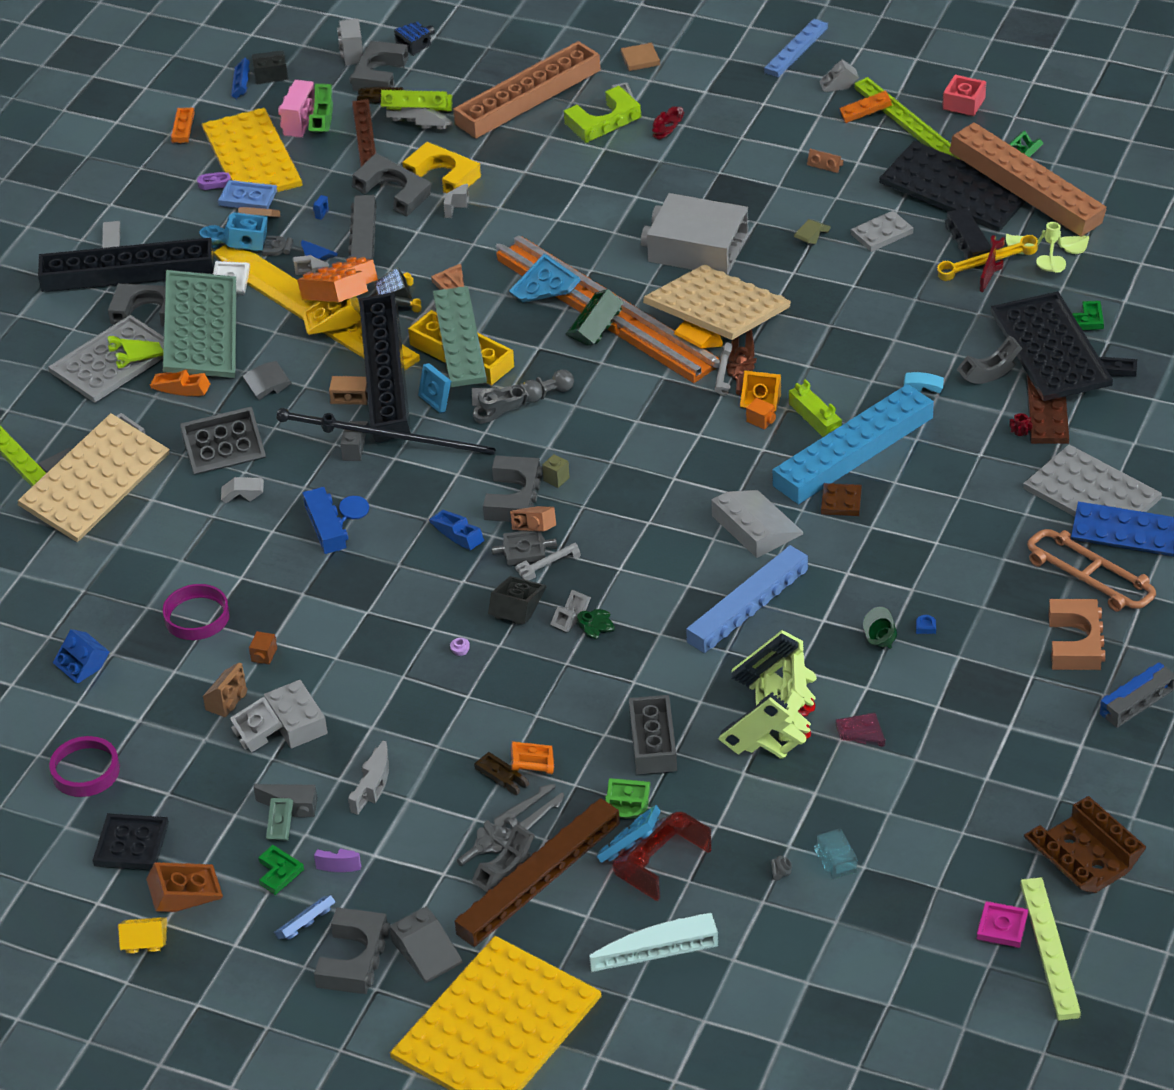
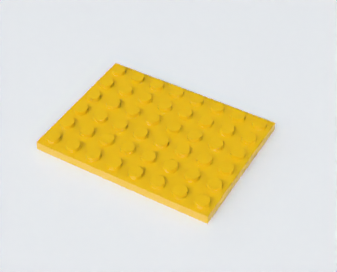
(496, 1021)

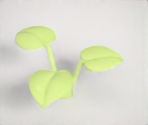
(1051, 263)

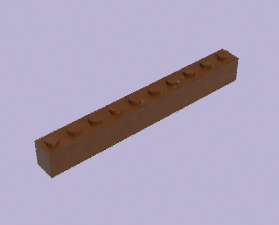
(536, 872)

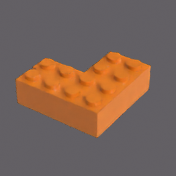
(339, 281)

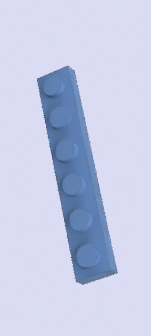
(796, 48)

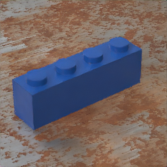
(325, 520)

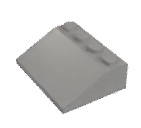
(754, 521)

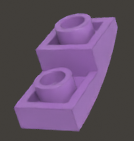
(341, 862)

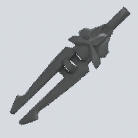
(495, 837)

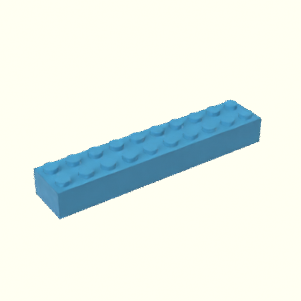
(852, 443)

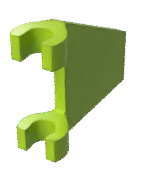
(134, 350)

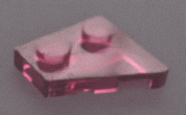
(861, 729)

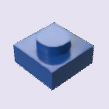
(321, 207)

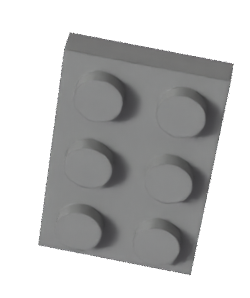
(882, 231)

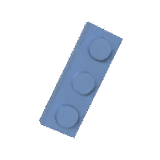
(305, 918)

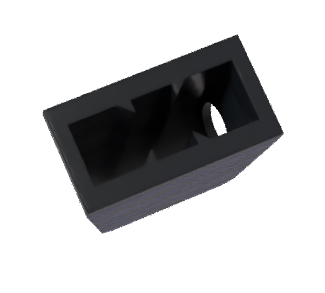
(414, 36)

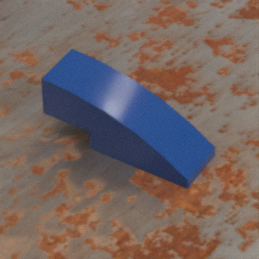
(457, 529)

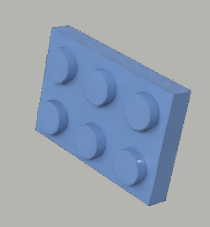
(247, 194)

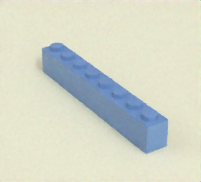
(747, 599)

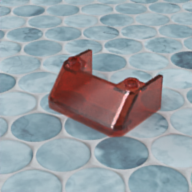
(632, 862)

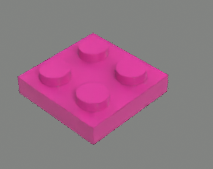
(1002, 924)

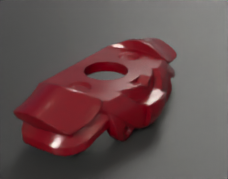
(673, 115)

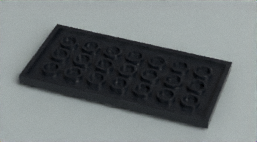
(951, 185)
(1052, 345)

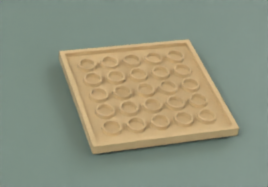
(717, 302)

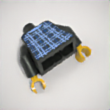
(398, 283)

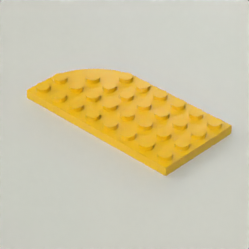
(252, 150)

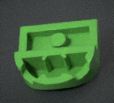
(628, 797)

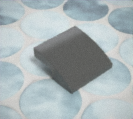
(266, 379)

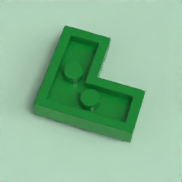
(1091, 317)
(282, 869)

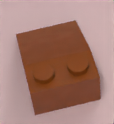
(182, 885)

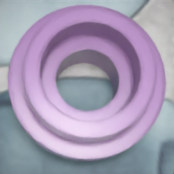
(460, 646)

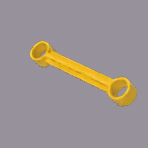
(981, 259)

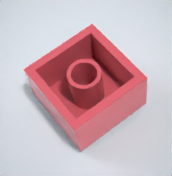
(964, 95)

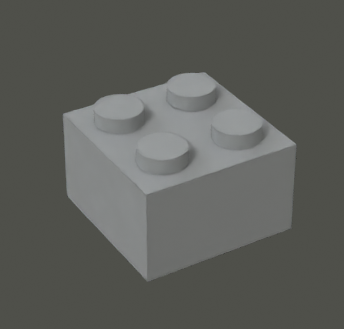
(350, 41)

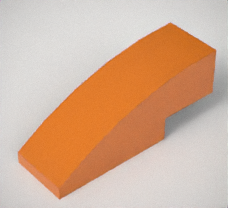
(181, 383)

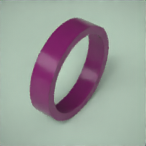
(191, 592)
(92, 787)

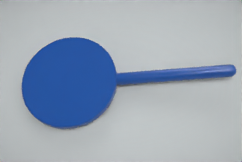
(353, 507)

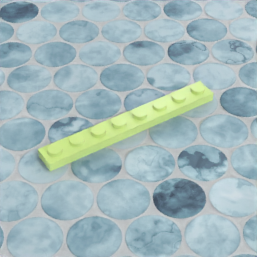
(1050, 949)

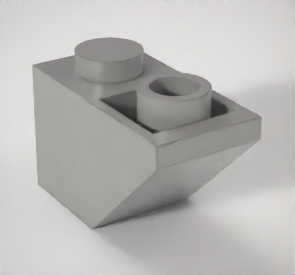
(839, 77)

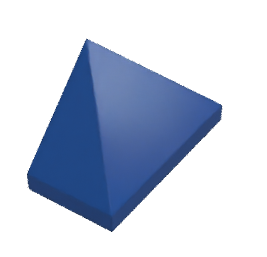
(317, 251)

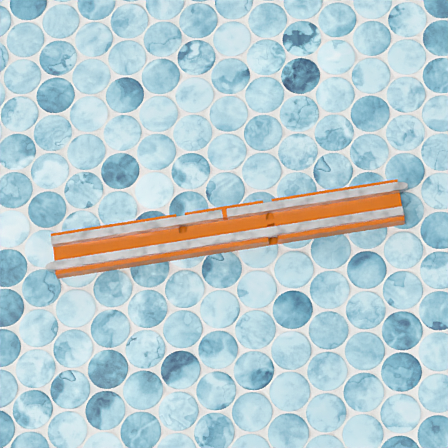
(630, 324)

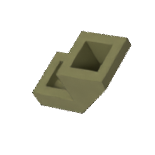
(810, 231)

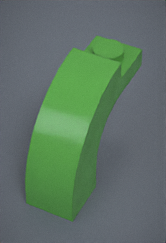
(323, 108)

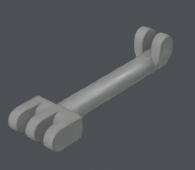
(721, 387)
(528, 571)

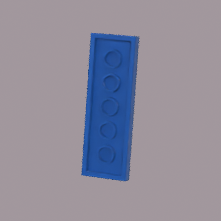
(1124, 528)

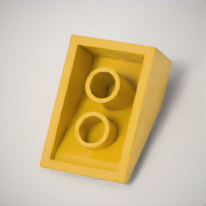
(331, 316)

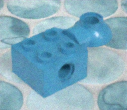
(241, 232)

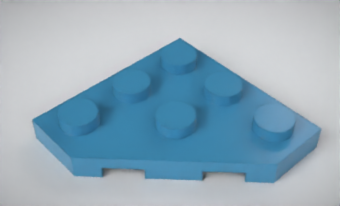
(544, 280)
(626, 838)

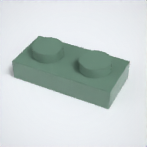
(279, 819)

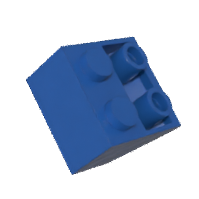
(80, 655)

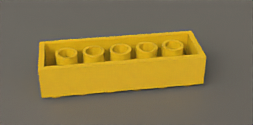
(426, 337)

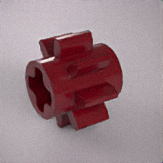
(1020, 424)

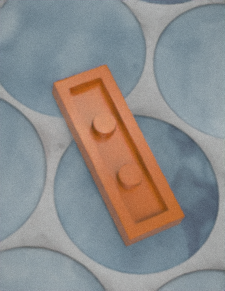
(865, 106)
(182, 125)

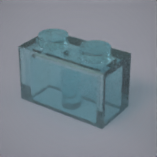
(836, 854)

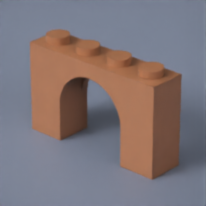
(1082, 615)

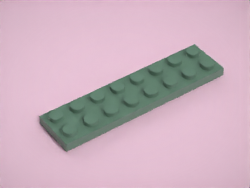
(459, 336)

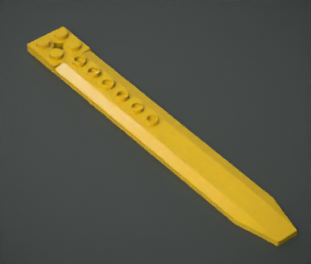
(286, 292)

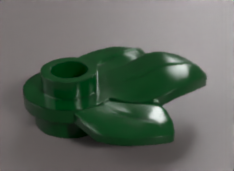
(595, 622)

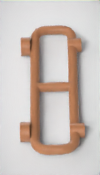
(1116, 600)

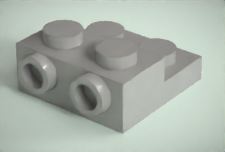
(255, 724)

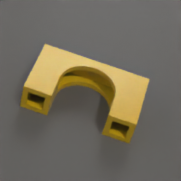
(432, 156)

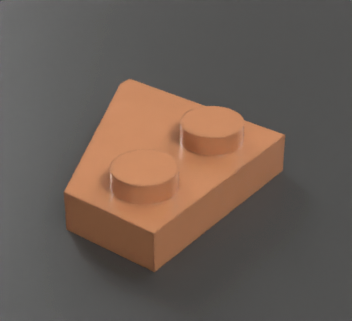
(449, 278)

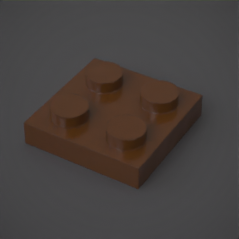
(841, 499)

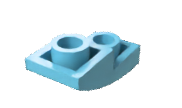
(919, 380)

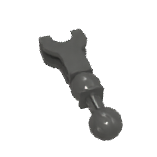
(513, 396)

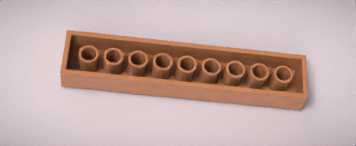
(526, 89)
(1027, 179)

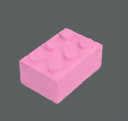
(296, 108)

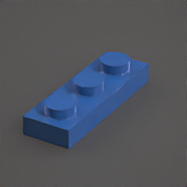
(240, 78)

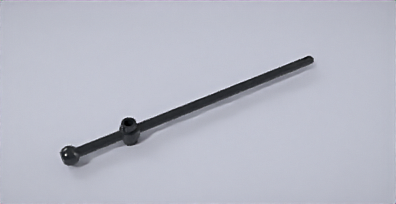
(329, 422)

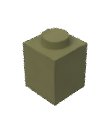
(556, 471)

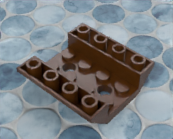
(1097, 841)

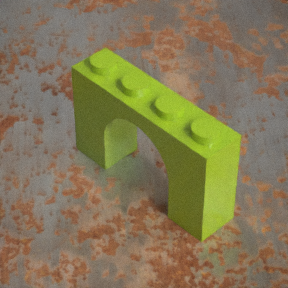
(590, 127)

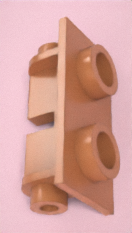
(824, 160)

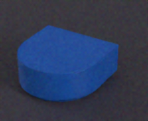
(925, 625)

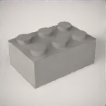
(297, 713)

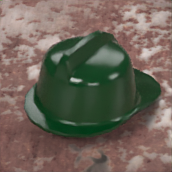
(880, 627)

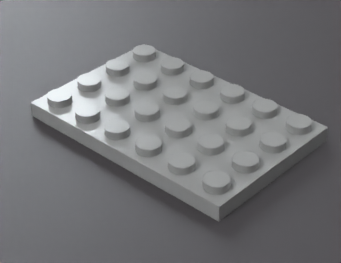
(93, 367)
(1082, 478)

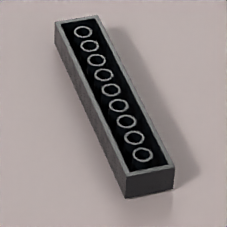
(123, 264)
(384, 364)

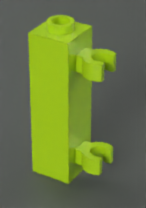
(814, 409)

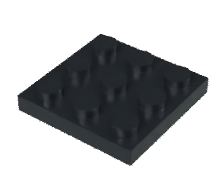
(130, 841)

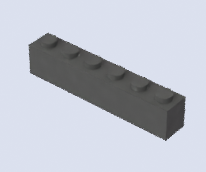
(363, 227)

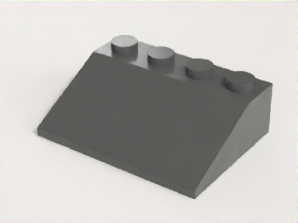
(222, 440)

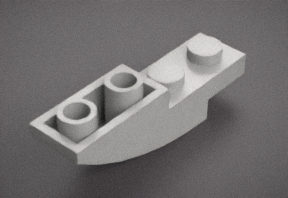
(422, 116)
(374, 780)

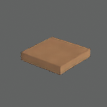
(640, 56)
(259, 211)

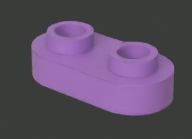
(213, 180)

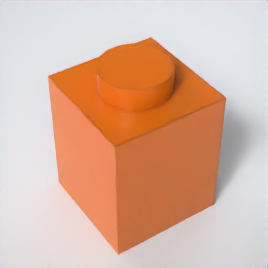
(760, 413)

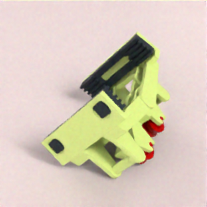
(773, 711)

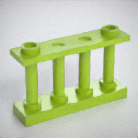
(416, 99)

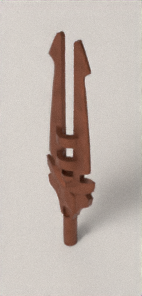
(741, 363)

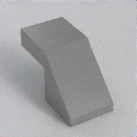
(456, 199)
(308, 264)
(247, 487)
(566, 617)

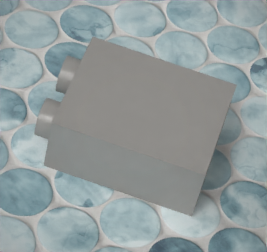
(696, 233)

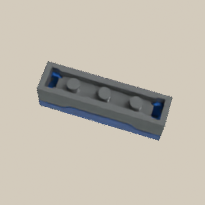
(1137, 694)

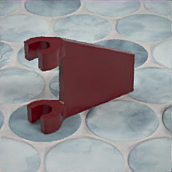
(991, 266)

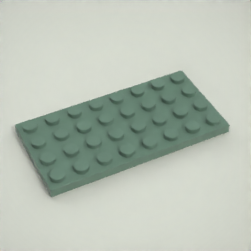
(200, 324)

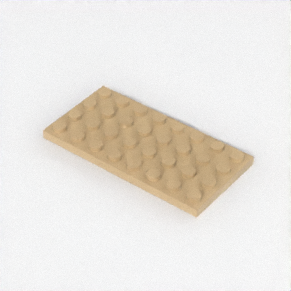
(93, 477)

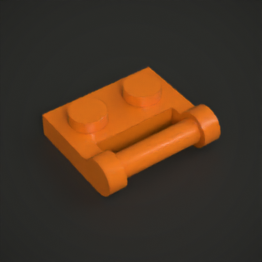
(532, 753)

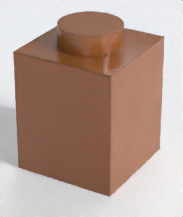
(263, 647)

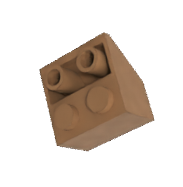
(226, 691)

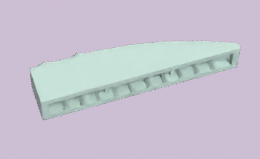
(658, 942)

